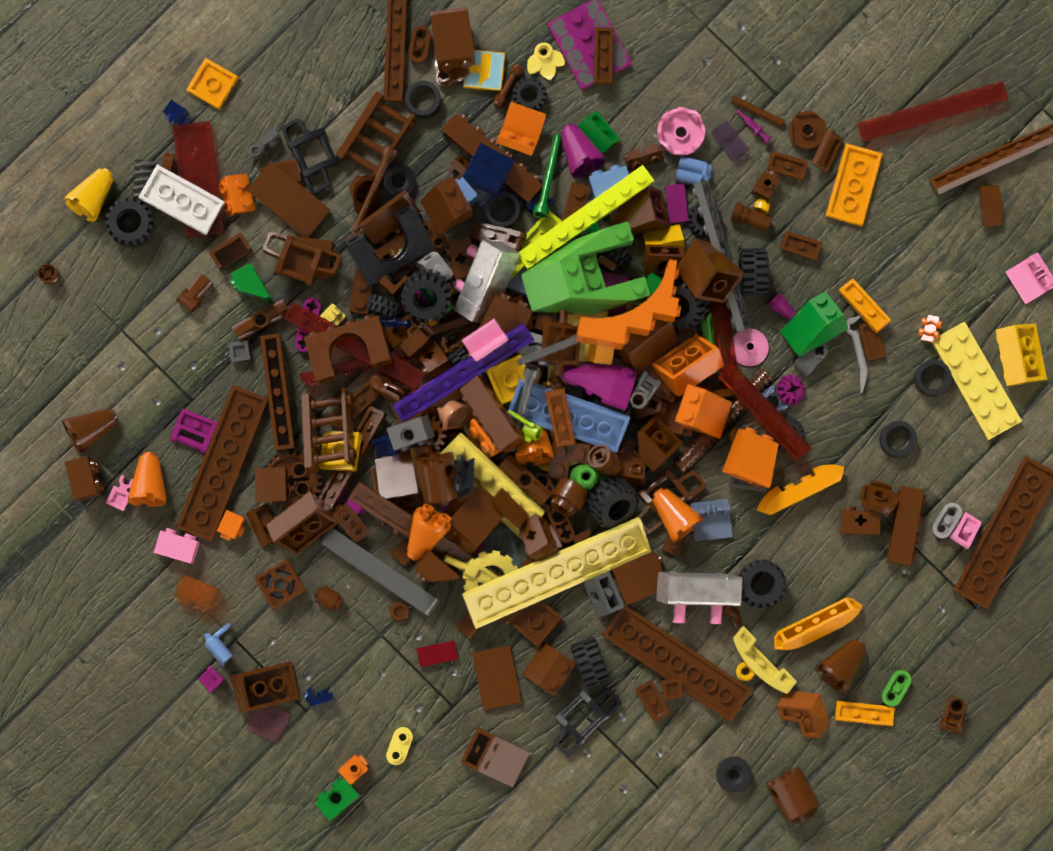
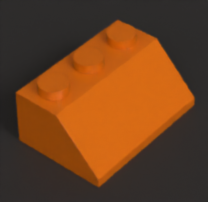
(688, 364)

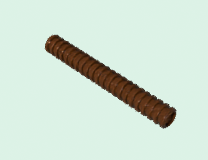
(704, 441)

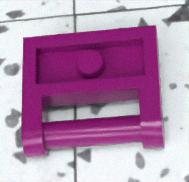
(195, 424)

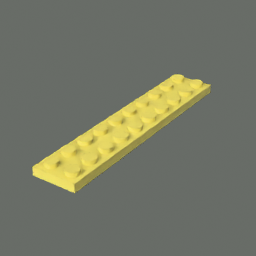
(557, 572)

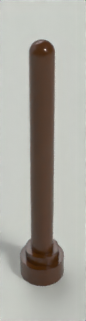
(388, 155)

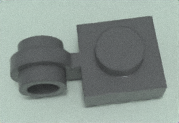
(268, 140)

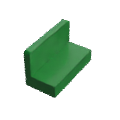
(599, 131)

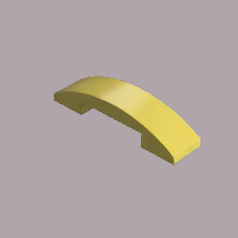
(760, 664)

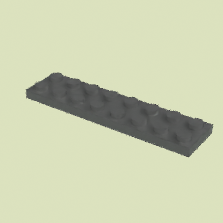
(717, 237)

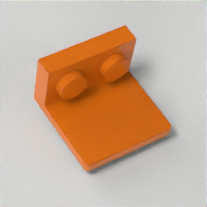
(521, 128)

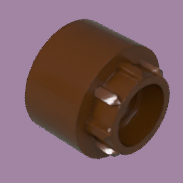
(568, 497)

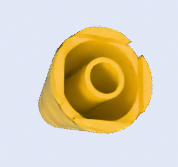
(90, 194)

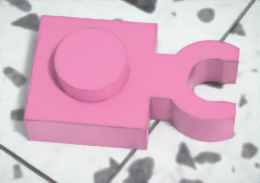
(119, 496)

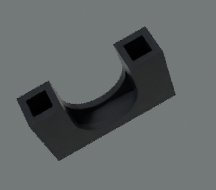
(416, 244)

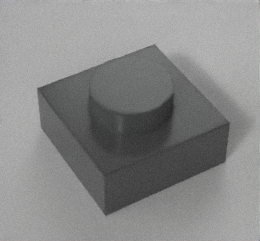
(239, 351)

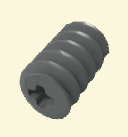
(143, 173)

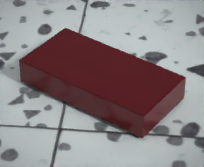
(437, 653)

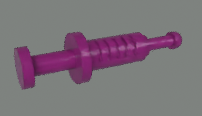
(757, 129)

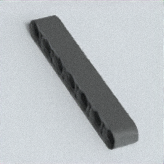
(380, 571)

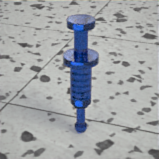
(396, 323)

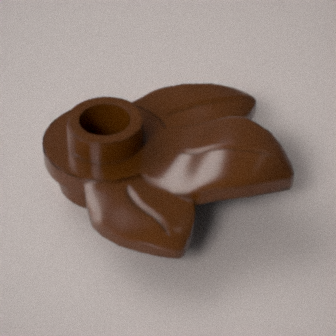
(454, 75)

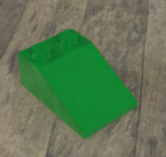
(814, 324)

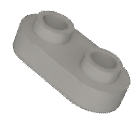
(946, 520)

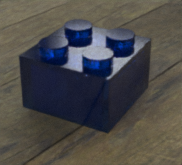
(488, 170)

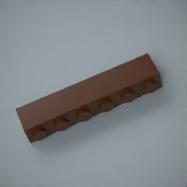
(468, 140)
(278, 392)

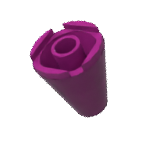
(580, 152)

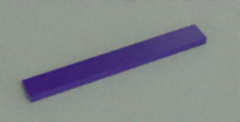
(460, 375)

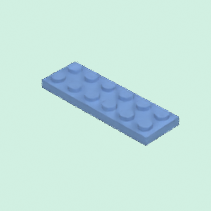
(589, 420)

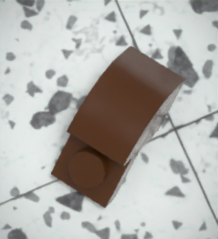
(396, 336)

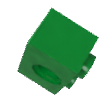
(330, 808)

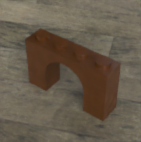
(321, 345)

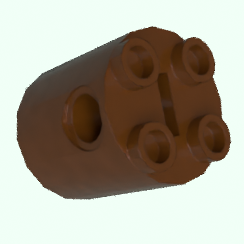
(437, 478)
(793, 796)

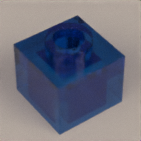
(175, 113)

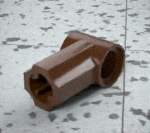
(191, 297)

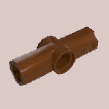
(249, 326)
(516, 470)

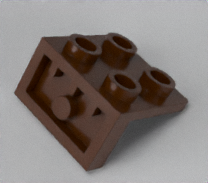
(632, 466)

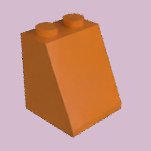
(703, 411)
(752, 458)

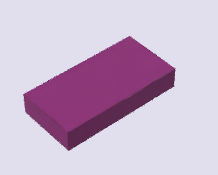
(676, 203)

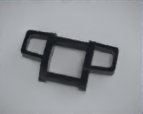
(308, 136)
(560, 716)

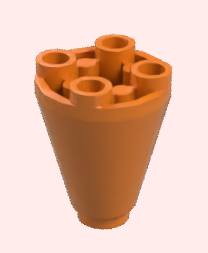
(426, 531)

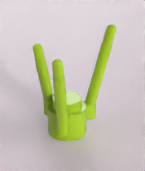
(531, 430)

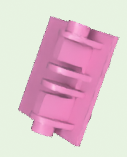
(1031, 278)

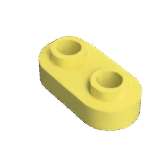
(399, 746)

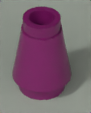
(781, 306)

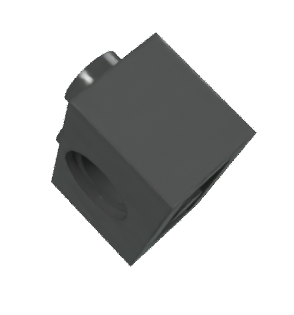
(400, 433)
(603, 594)

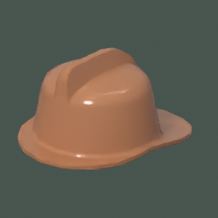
(455, 415)

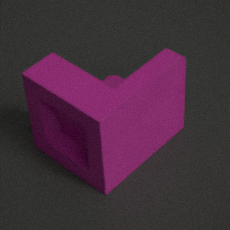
(212, 679)

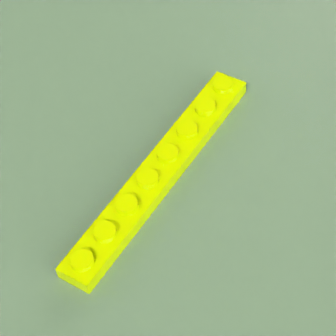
(585, 217)

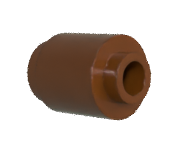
(328, 598)

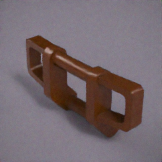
(290, 242)
(667, 474)

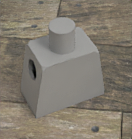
(434, 262)

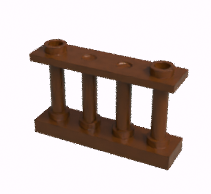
(367, 119)
(311, 424)

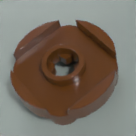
(800, 139)
(883, 505)

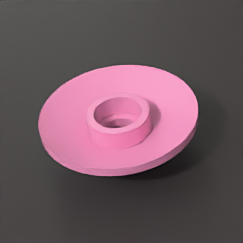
(757, 354)

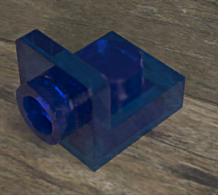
(322, 696)

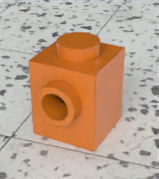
(231, 526)
(354, 768)

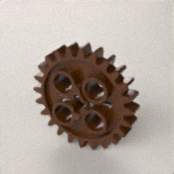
(291, 462)

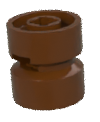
(604, 460)

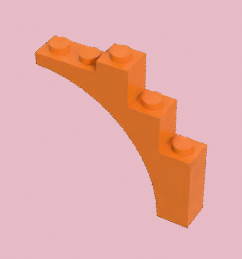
(612, 331)

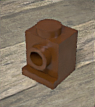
(761, 189)

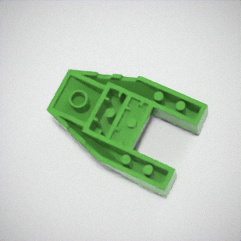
(573, 279)

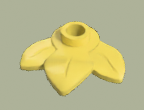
(545, 64)

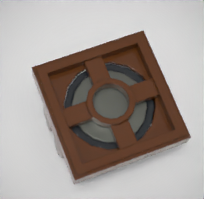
(280, 582)

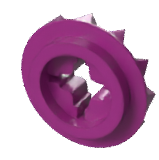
(785, 384)

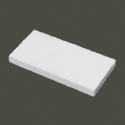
(181, 199)

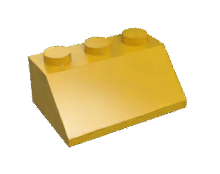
(1021, 354)

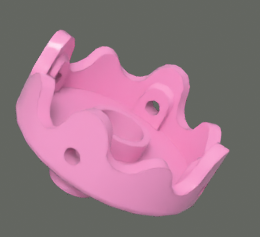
(681, 118)

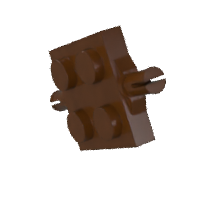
(558, 332)

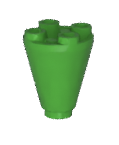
(577, 472)

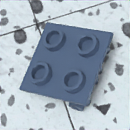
(715, 522)

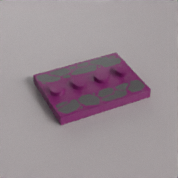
(576, 41)

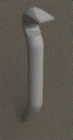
(859, 352)

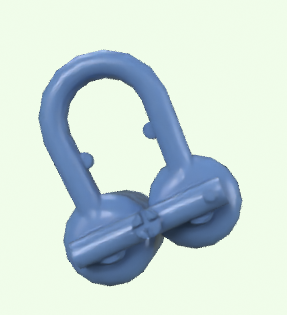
(692, 171)
(216, 647)

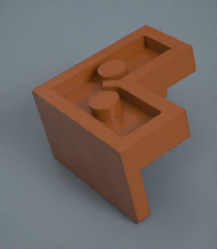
(807, 710)

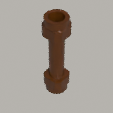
(515, 71)

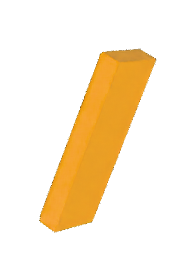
(864, 305)
(864, 713)

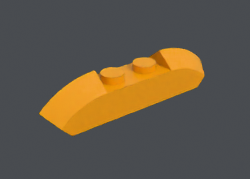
(823, 477)
(817, 625)

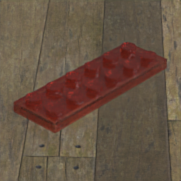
(198, 166)

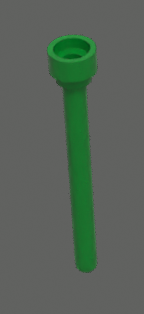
(541, 210)

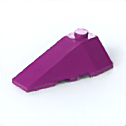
(607, 381)

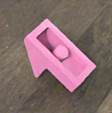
(965, 530)

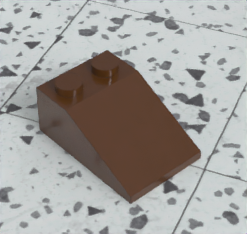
(264, 687)

